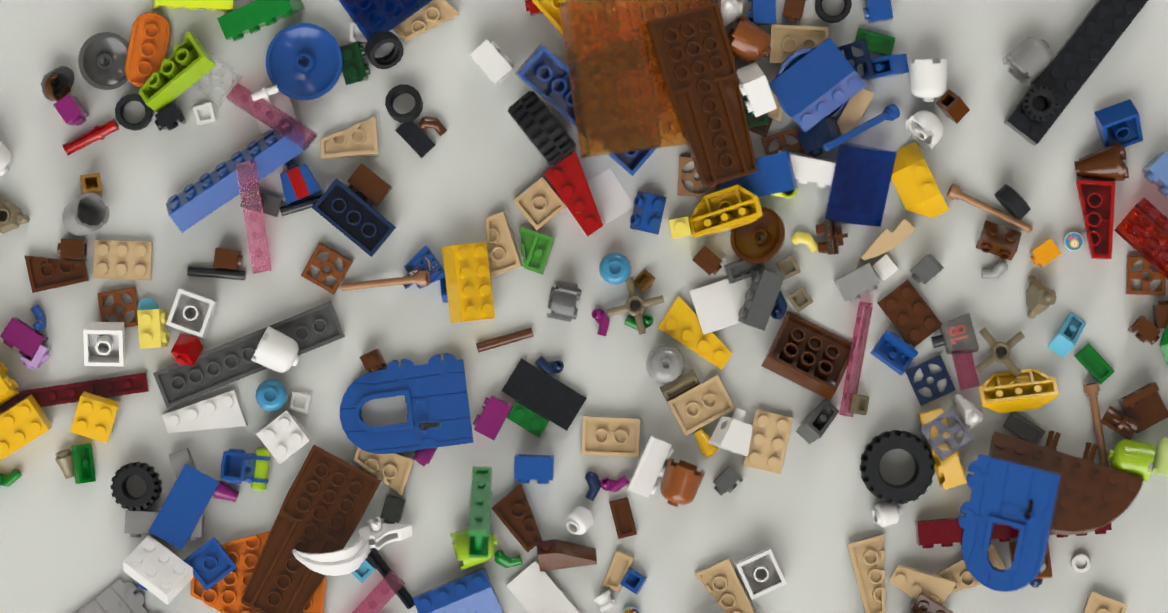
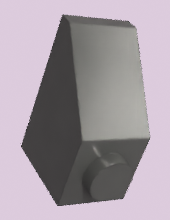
(926, 269)
(817, 421)

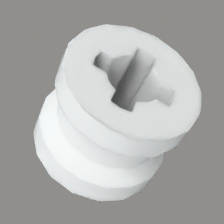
(604, 601)

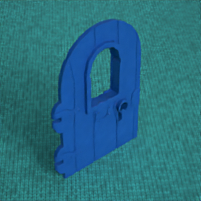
(432, 395)
(1003, 496)

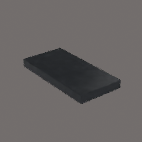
(544, 394)

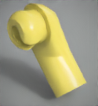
(805, 238)

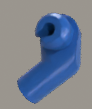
(41, 318)

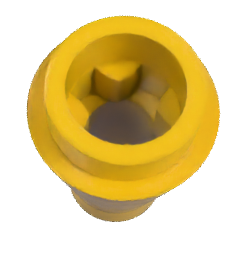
(703, 443)

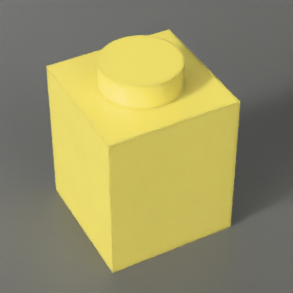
(679, 227)

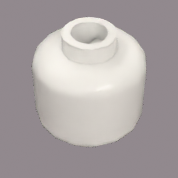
(886, 514)
(579, 520)

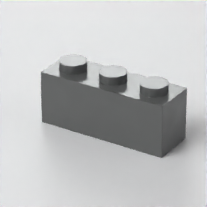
(760, 298)

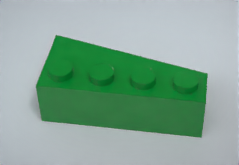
(257, 15)

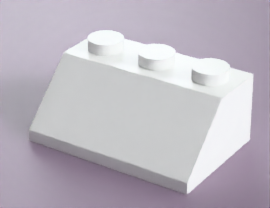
(650, 466)

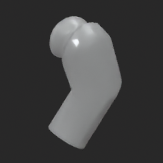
(1000, 268)

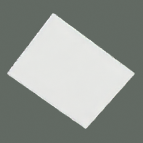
(609, 197)
(719, 304)

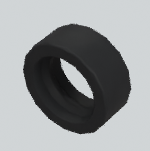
(832, 19)
(376, 41)
(404, 89)
(122, 121)
(1012, 202)

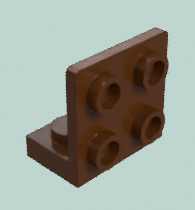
(1144, 406)

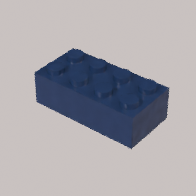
(354, 217)

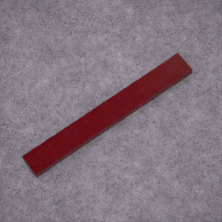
(71, 392)

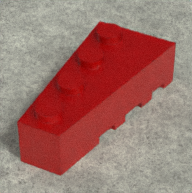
(573, 189)
(1097, 209)

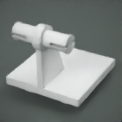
(278, 100)

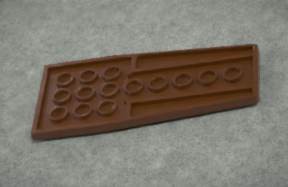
(704, 91)
(314, 519)

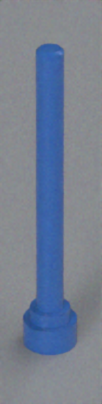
(890, 113)

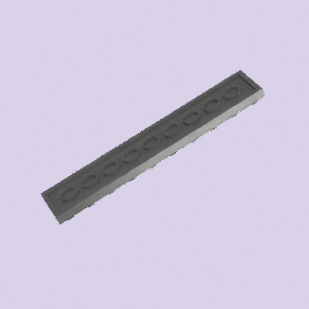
(233, 359)

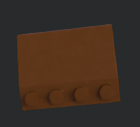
(808, 355)

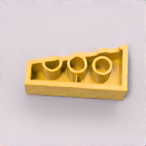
(949, 471)

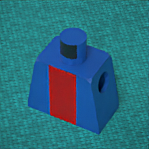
(298, 182)

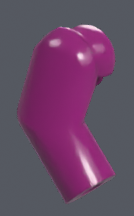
(603, 321)

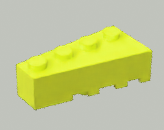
(208, 5)

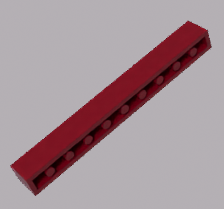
(949, 531)

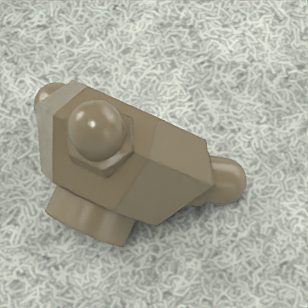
(10, 216)
(1038, 297)

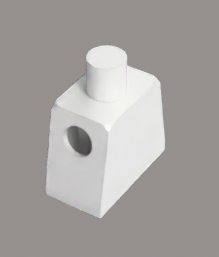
(733, 433)

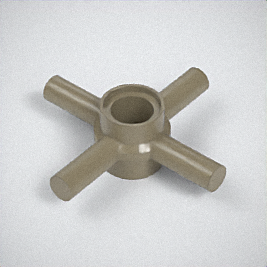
(637, 314)
(994, 345)

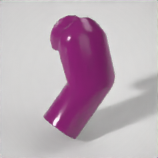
(613, 485)

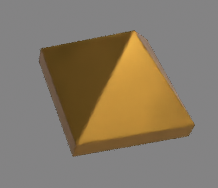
(644, 280)

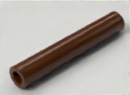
(504, 340)

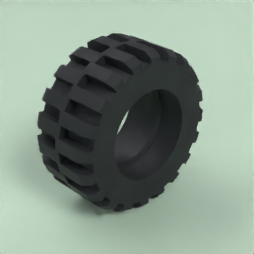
(541, 127)
(923, 467)

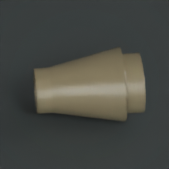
(65, 462)

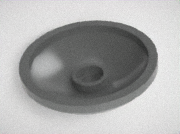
(114, 51)

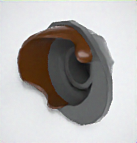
(57, 83)

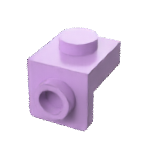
(41, 356)

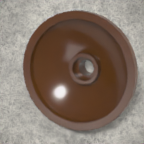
(747, 238)

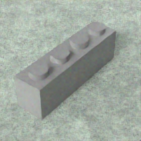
(140, 522)

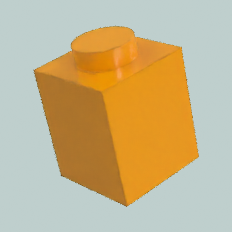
(1044, 253)

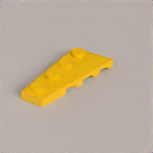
(685, 327)

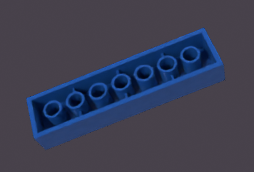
(552, 82)
(222, 184)

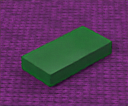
(876, 42)
(1094, 363)

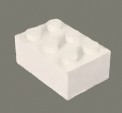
(158, 569)

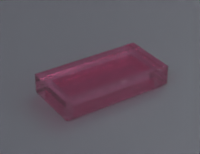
(965, 370)

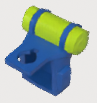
(246, 467)

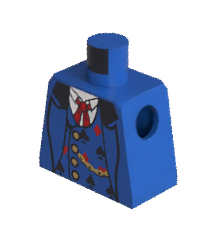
(424, 261)

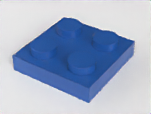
(210, 563)

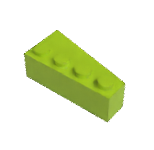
(177, 73)

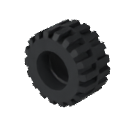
(120, 491)

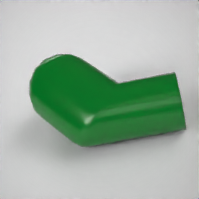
(648, 321)
(506, 562)

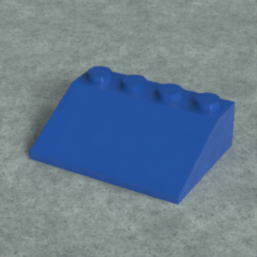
(816, 84)
(463, 595)

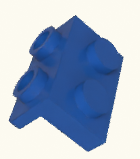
(647, 212)
(894, 352)

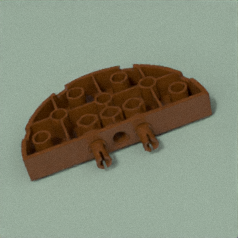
(1087, 492)

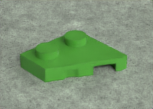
(535, 249)

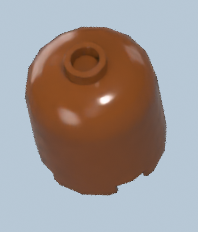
(749, 41)
(680, 482)

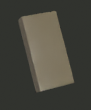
(680, 385)

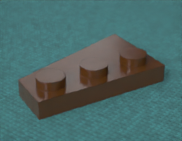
(54, 273)
(518, 518)

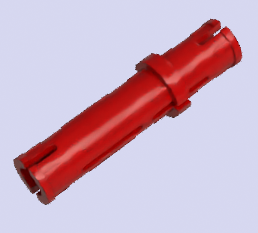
(86, 139)

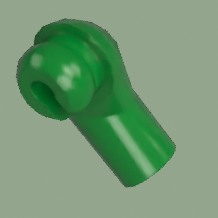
(7, 480)

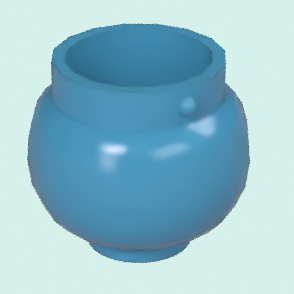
(615, 268)
(271, 395)

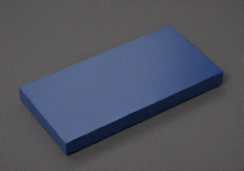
(772, 176)
(184, 506)

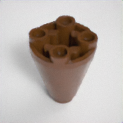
(1104, 164)

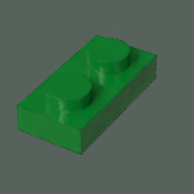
(527, 419)
(83, 463)

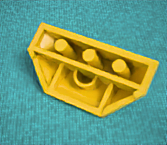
(916, 184)
(724, 211)
(1026, 391)

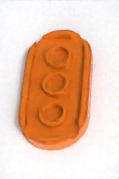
(146, 47)

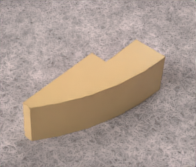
(854, 110)
(888, 240)

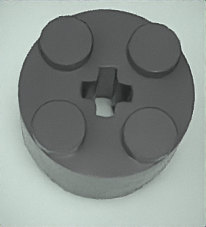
(563, 301)

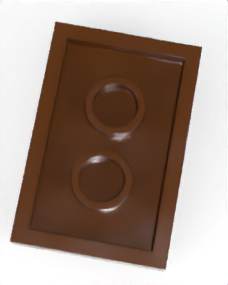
(909, 313)

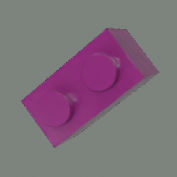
(71, 110)
(22, 337)
(492, 417)

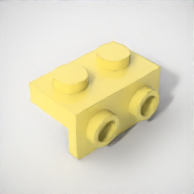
(153, 328)

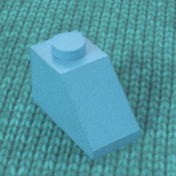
(1067, 335)

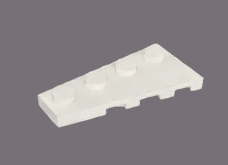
(212, 413)

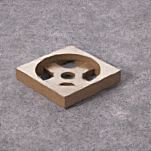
(690, 177)

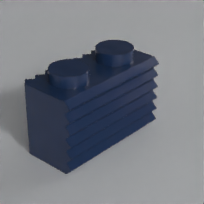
(821, 133)

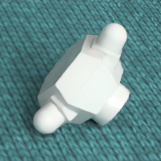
(730, 10)
(967, 413)

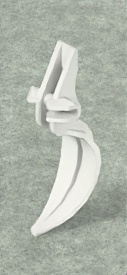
(350, 559)

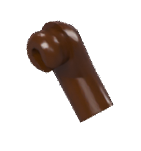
(432, 122)

